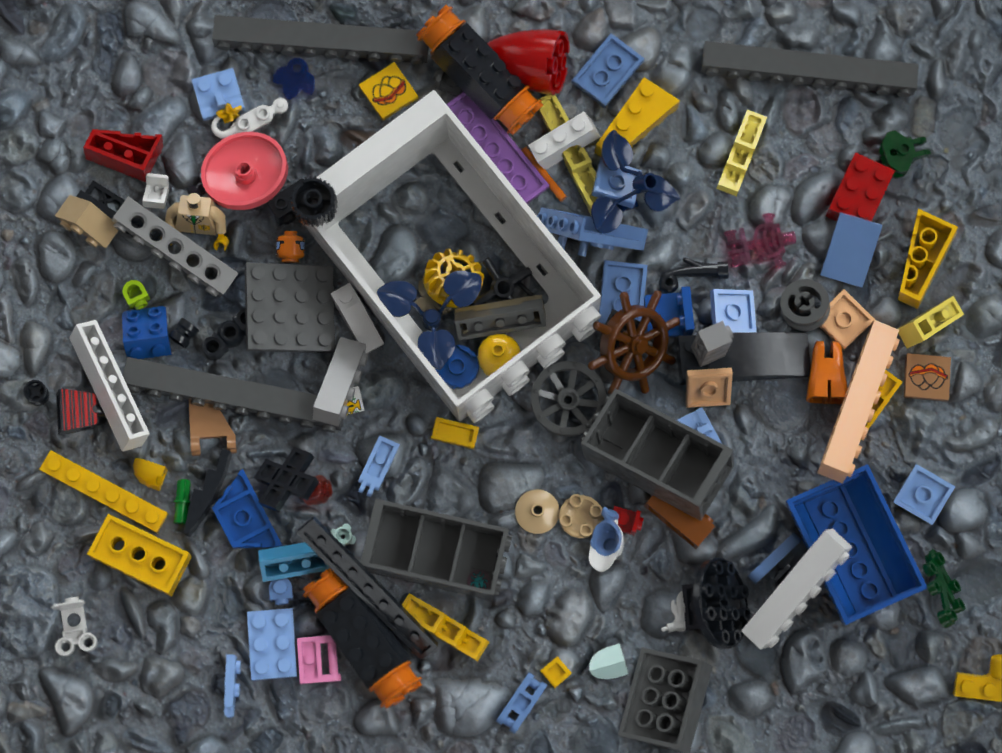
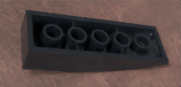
(753, 356)

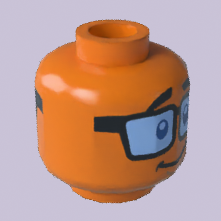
(290, 247)

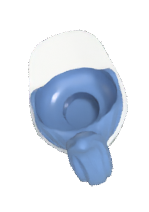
(606, 541)

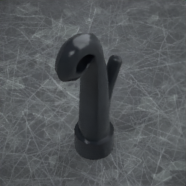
(696, 269)

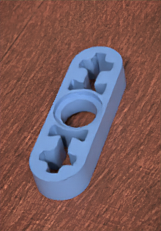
(774, 558)

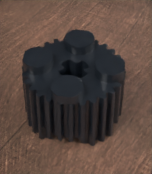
(318, 213)

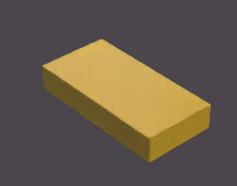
(454, 433)

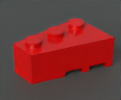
(124, 153)

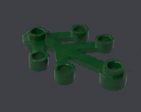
(945, 586)

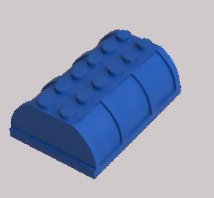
(880, 560)

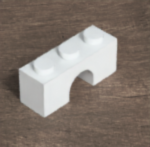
(574, 132)

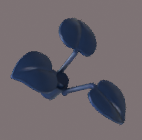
(658, 192)
(438, 345)

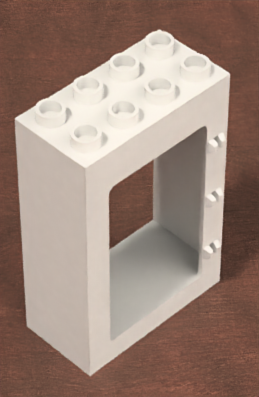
(388, 154)

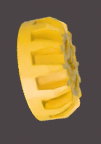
(434, 280)

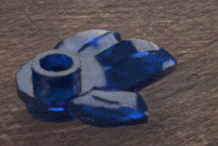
(293, 81)

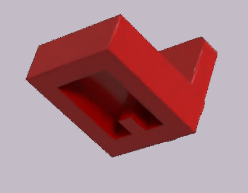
(629, 520)

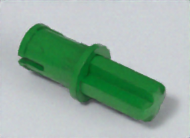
(182, 501)

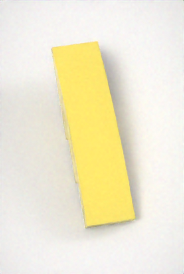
(741, 153)

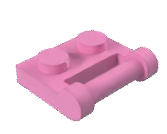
(311, 662)

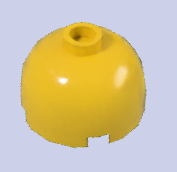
(496, 352)

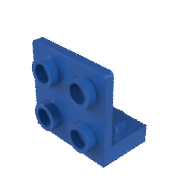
(675, 305)

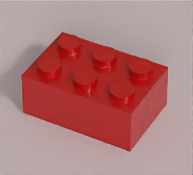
(860, 189)

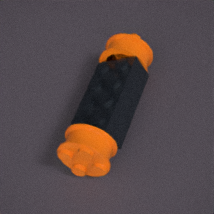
(478, 70)
(363, 639)

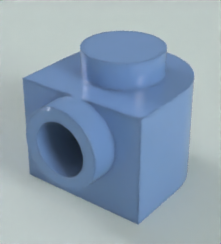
(281, 591)

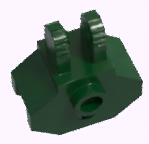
(899, 152)

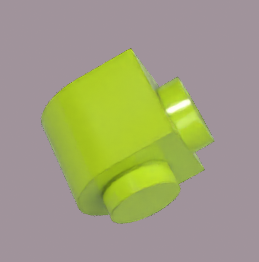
(135, 294)

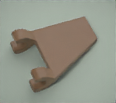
(206, 424)

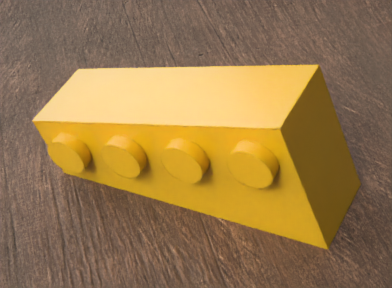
(641, 113)
(926, 252)

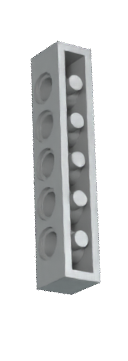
(169, 235)

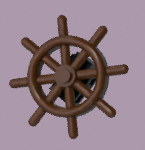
(626, 339)

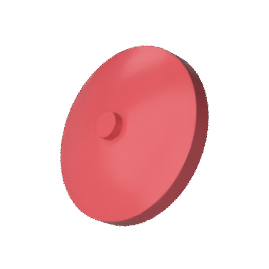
(244, 170)

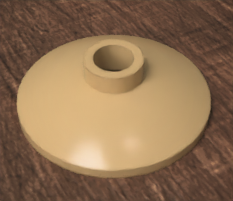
(534, 522)

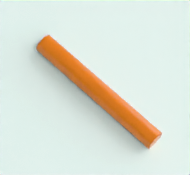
(553, 185)

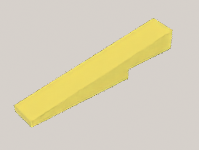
(575, 157)

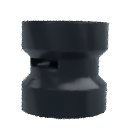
(183, 333)
(32, 390)

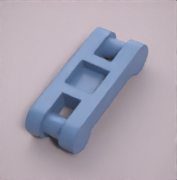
(521, 703)

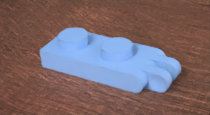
(378, 465)
(232, 688)

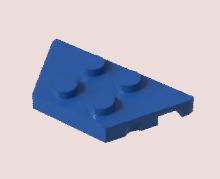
(244, 517)

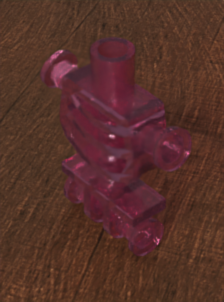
(776, 242)

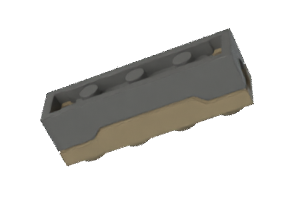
(500, 317)

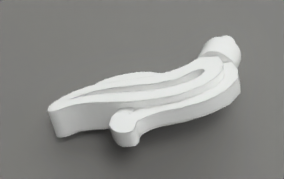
(678, 612)

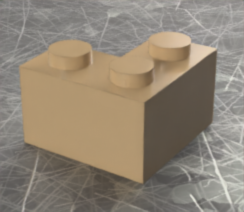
(88, 220)

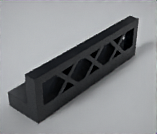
(104, 208)

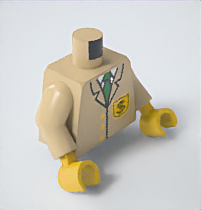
(198, 216)

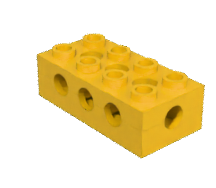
(137, 540)

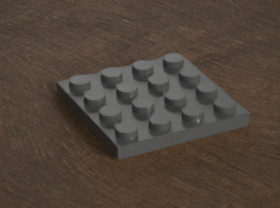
(289, 308)

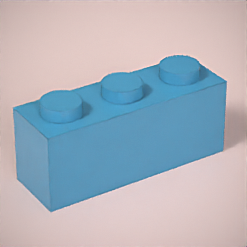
(289, 562)

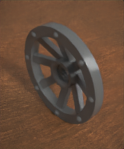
(569, 392)

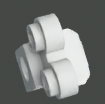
(73, 635)

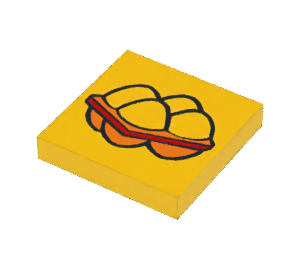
(388, 91)

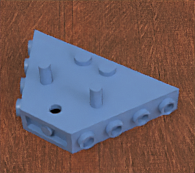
(583, 229)

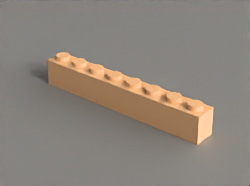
(858, 401)

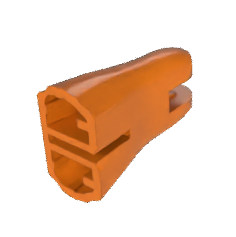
(827, 375)

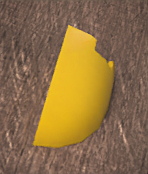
(149, 473)

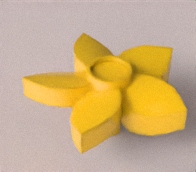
(229, 114)

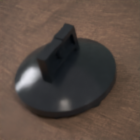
(714, 603)

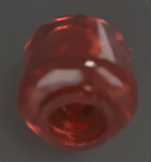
(321, 493)

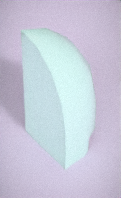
(608, 663)

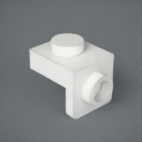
(156, 191)

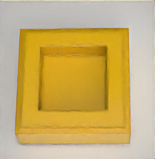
(555, 672)

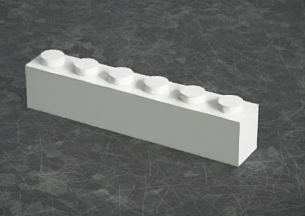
(109, 385)
(797, 588)

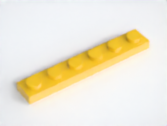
(103, 491)

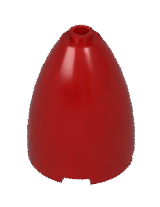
(535, 58)

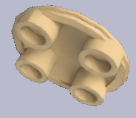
(580, 516)

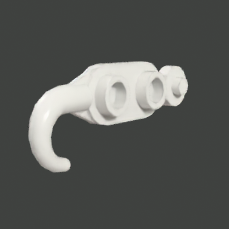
(251, 120)

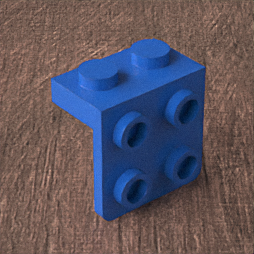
(146, 333)

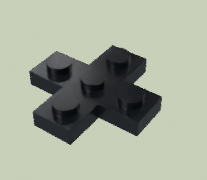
(286, 479)

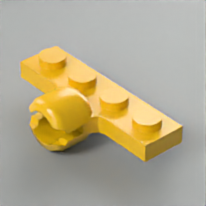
(981, 686)

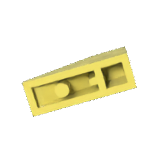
(930, 322)

